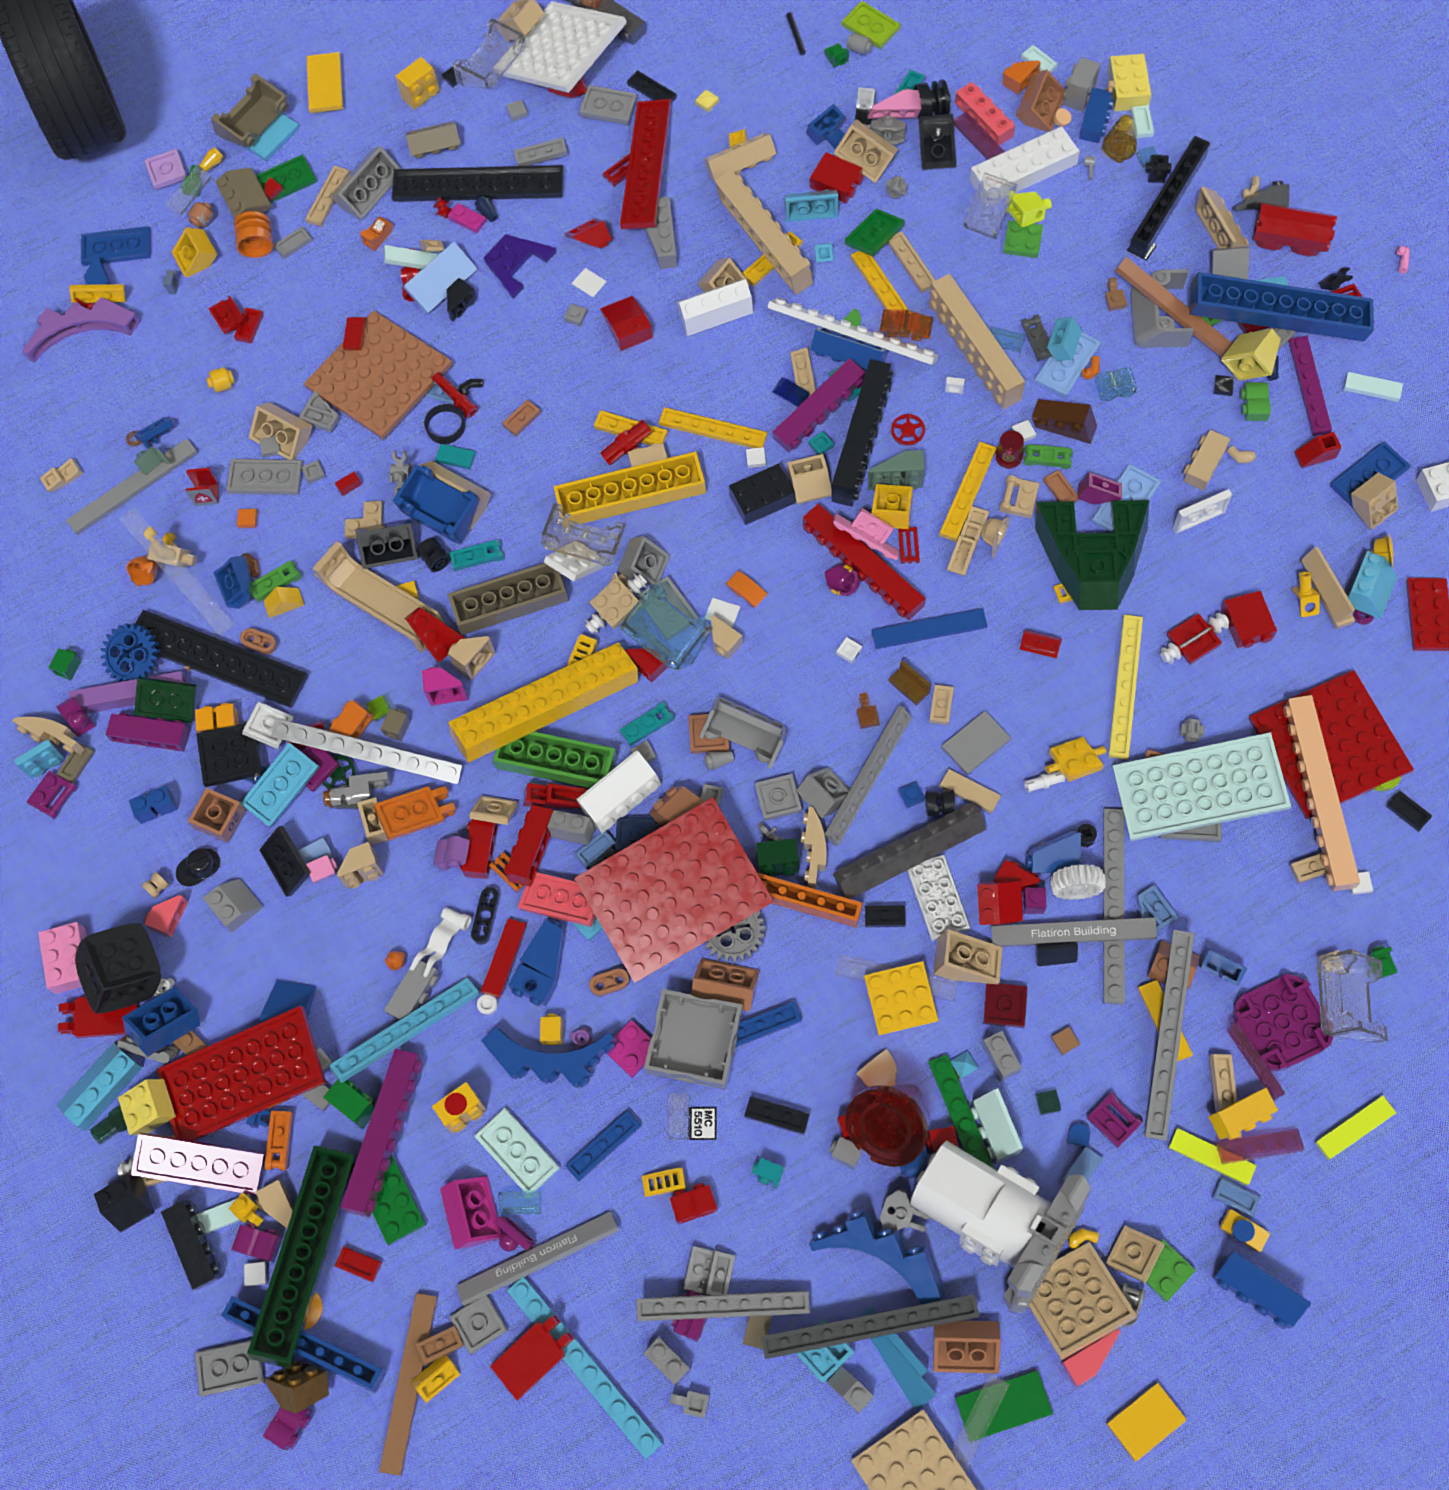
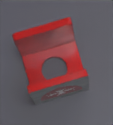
(205, 487)

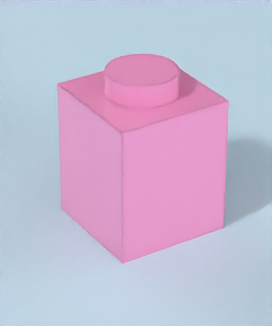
(322, 868)

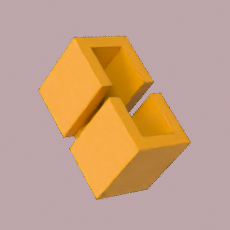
(214, 718)

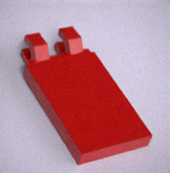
(89, 1024)
(531, 1357)

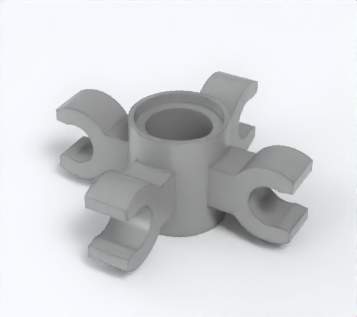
(399, 471)

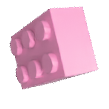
(58, 956)

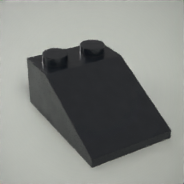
(937, 142)

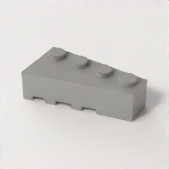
(662, 236)

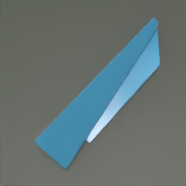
(904, 1367)

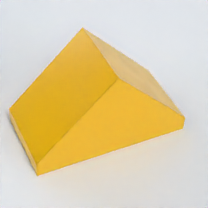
(282, 600)

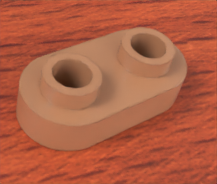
(260, 641)
(608, 979)

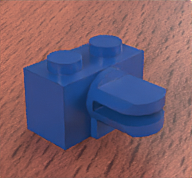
(827, 127)

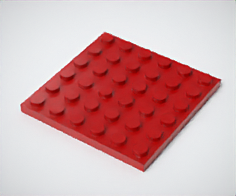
(1355, 737)

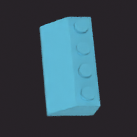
(99, 1087)

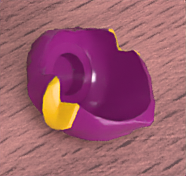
(842, 580)

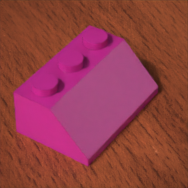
(470, 1212)

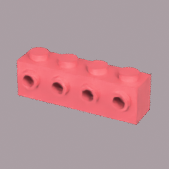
(985, 113)

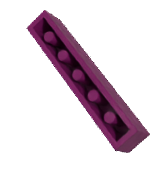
(819, 405)

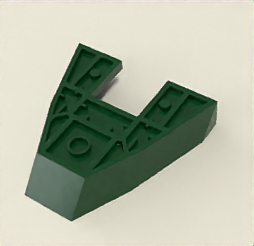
(1093, 565)

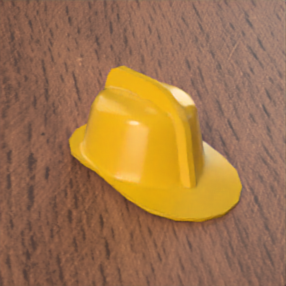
(1384, 548)

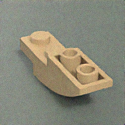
(45, 729)
(815, 841)

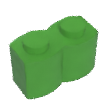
(1256, 401)

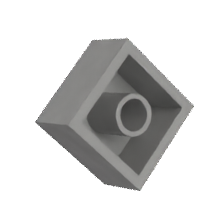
(1081, 83)

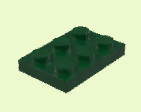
(165, 699)

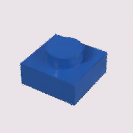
(911, 795)

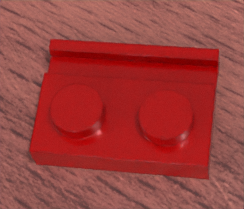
(227, 315)

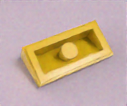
(435, 1378)

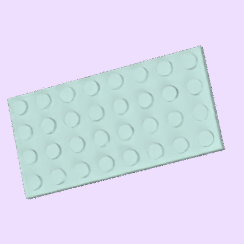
(1201, 787)

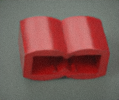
(693, 1204)

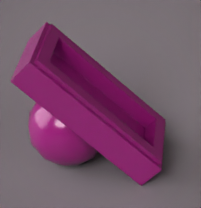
(75, 716)
(513, 1235)

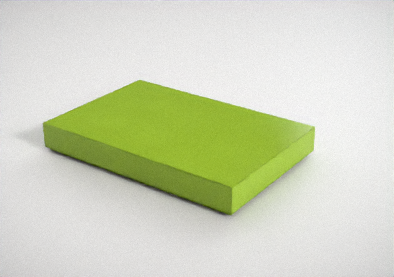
(871, 23)

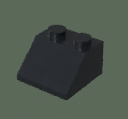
(124, 1202)

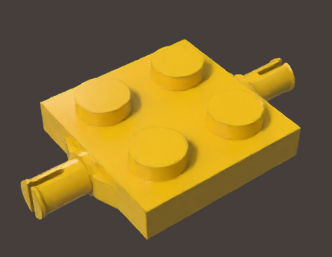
(1075, 759)

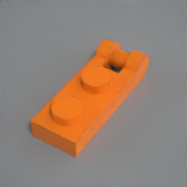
(278, 1139)

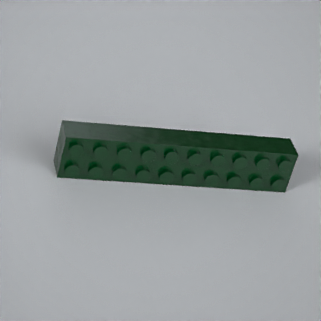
(301, 1258)

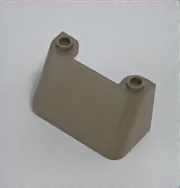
(251, 114)

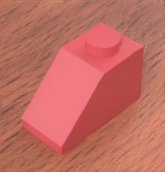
(166, 915)

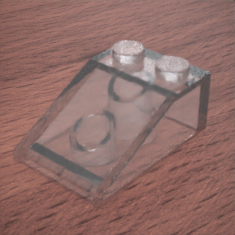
(989, 205)

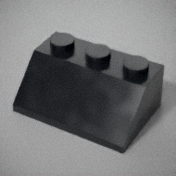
(386, 544)

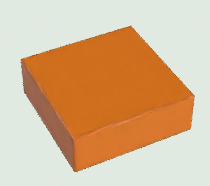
(247, 518)

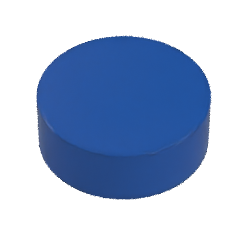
(1243, 1231)

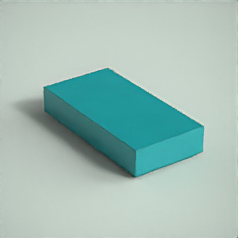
(455, 456)

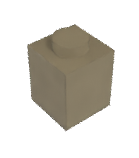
(395, 724)

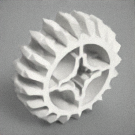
(1078, 882)

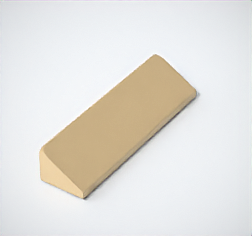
(1328, 585)

